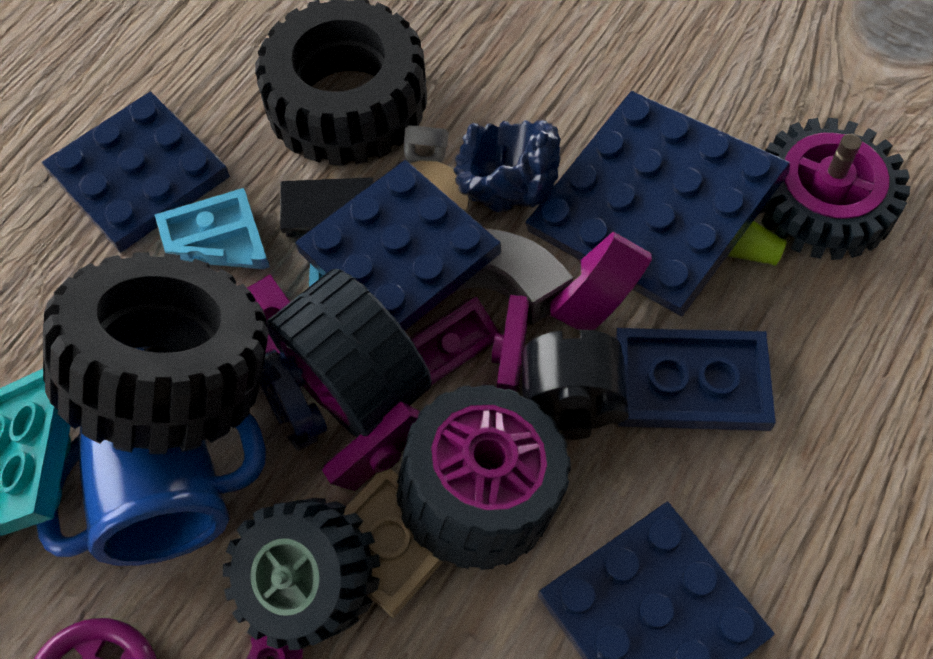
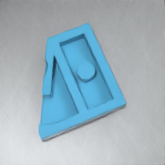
(214, 232)

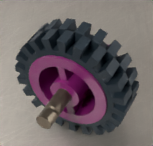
(837, 189)

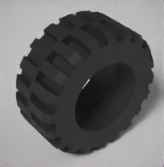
(334, 40)
(151, 396)

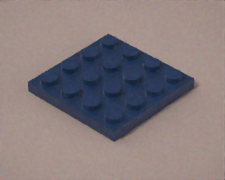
(664, 187)

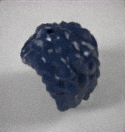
(508, 164)

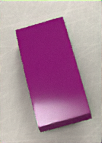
(604, 282)

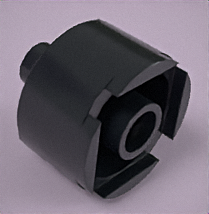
(576, 380)

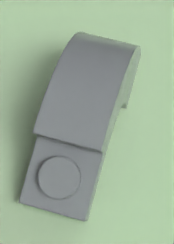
(523, 271)

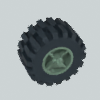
(301, 572)

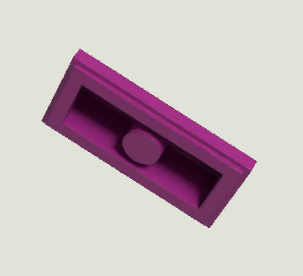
(454, 337)

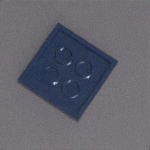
(134, 169)
(402, 243)
(654, 598)

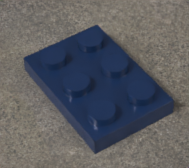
(697, 379)

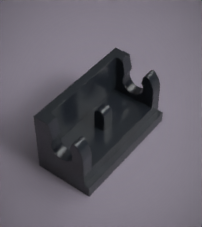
(312, 201)

